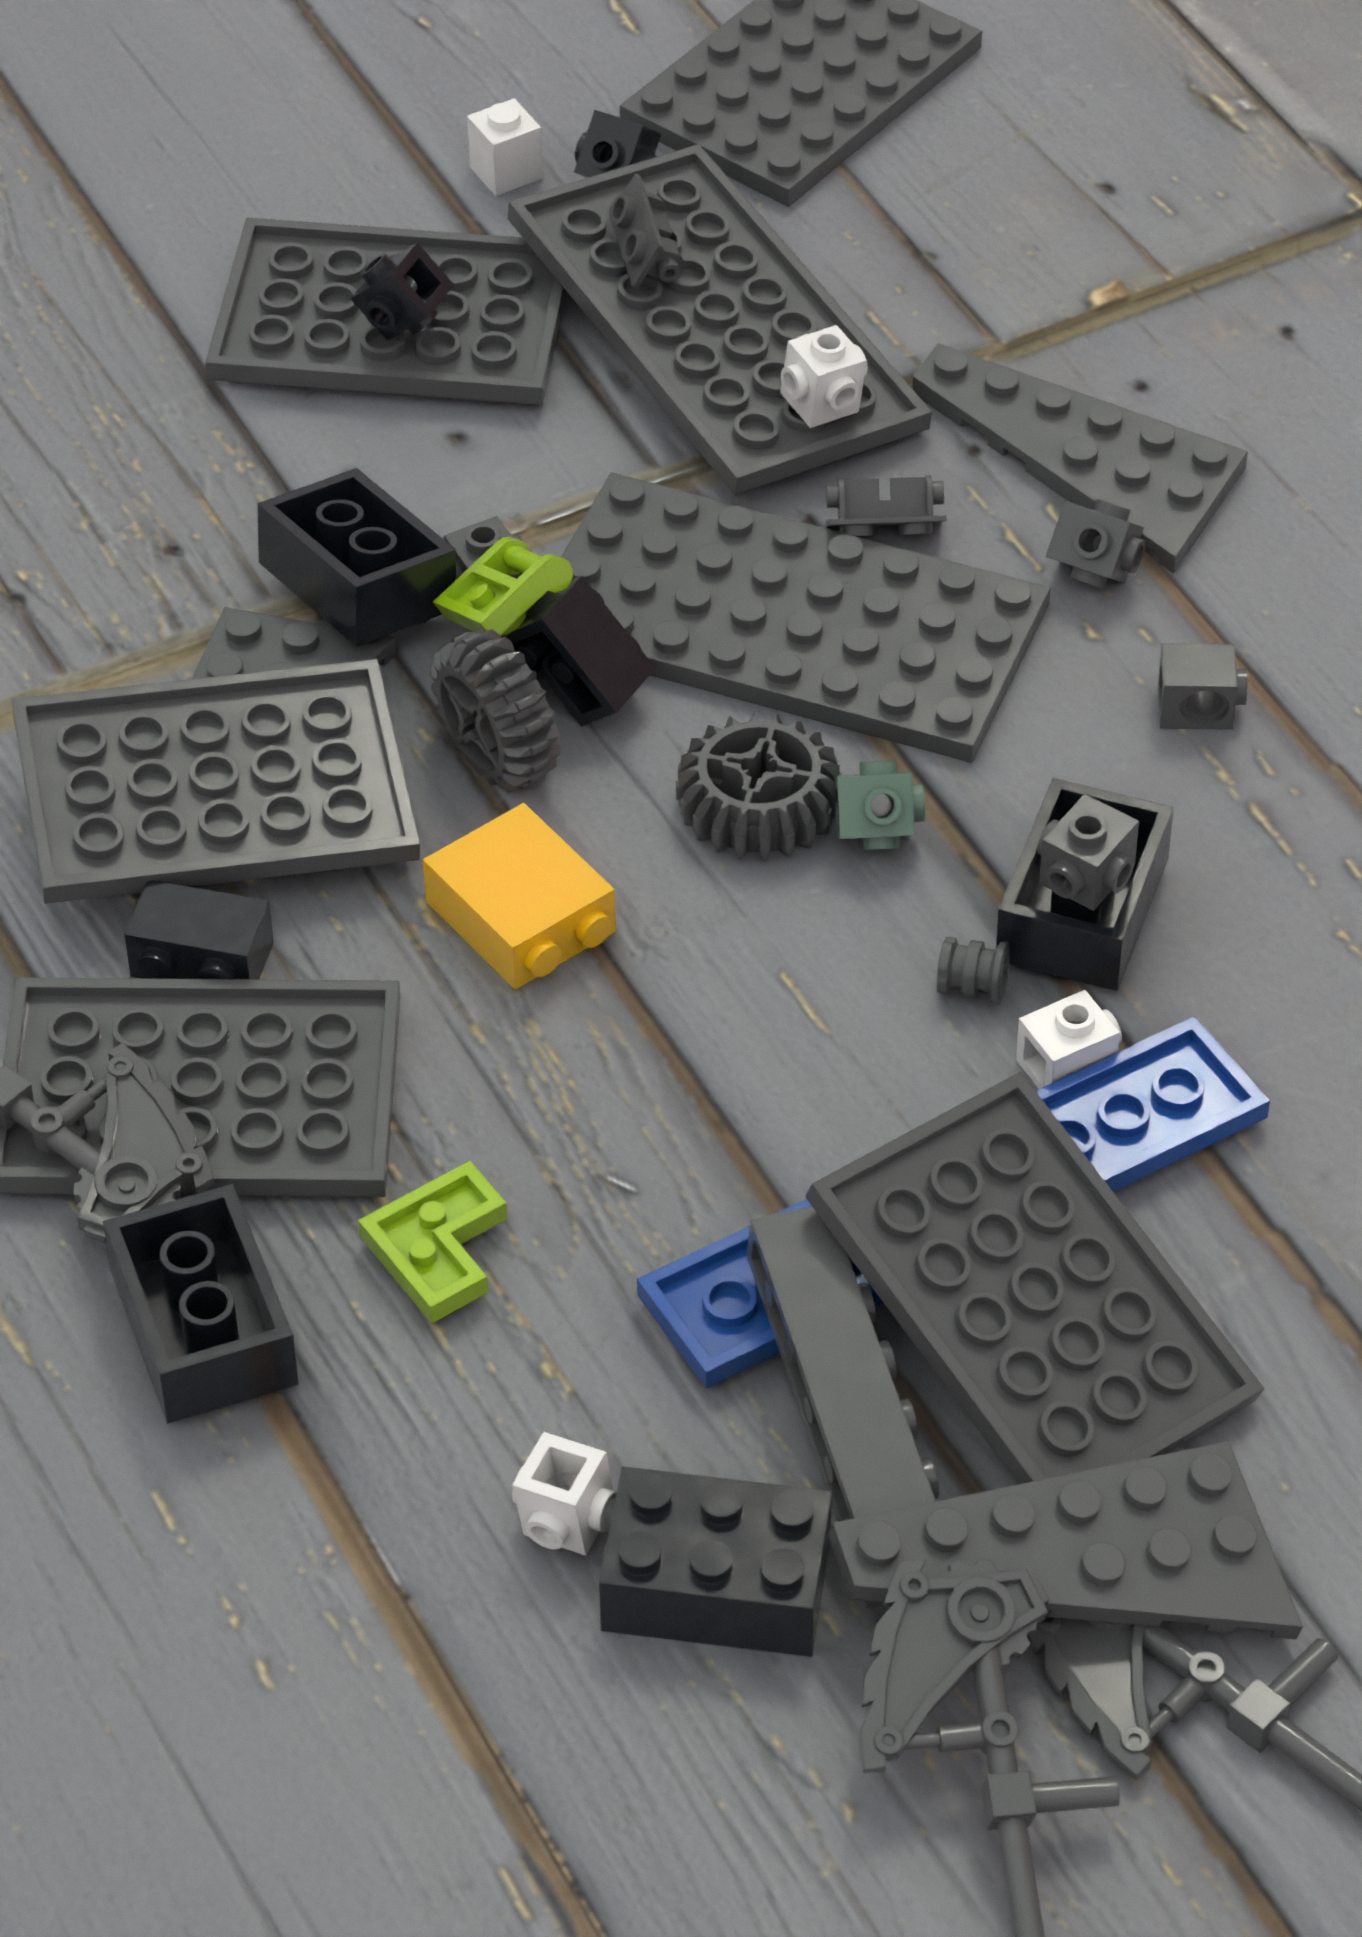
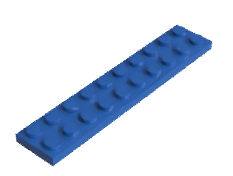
(1123, 1114)

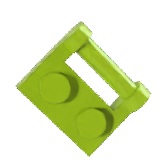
(496, 601)

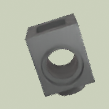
(1199, 686)

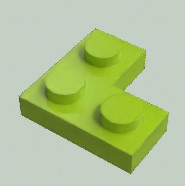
(423, 1235)

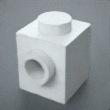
(505, 147)
(1065, 1038)

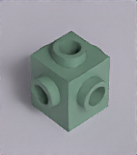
(854, 811)

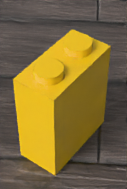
(519, 896)

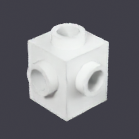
(823, 376)
(564, 1494)

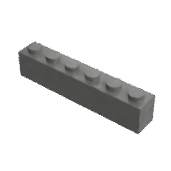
(838, 1367)

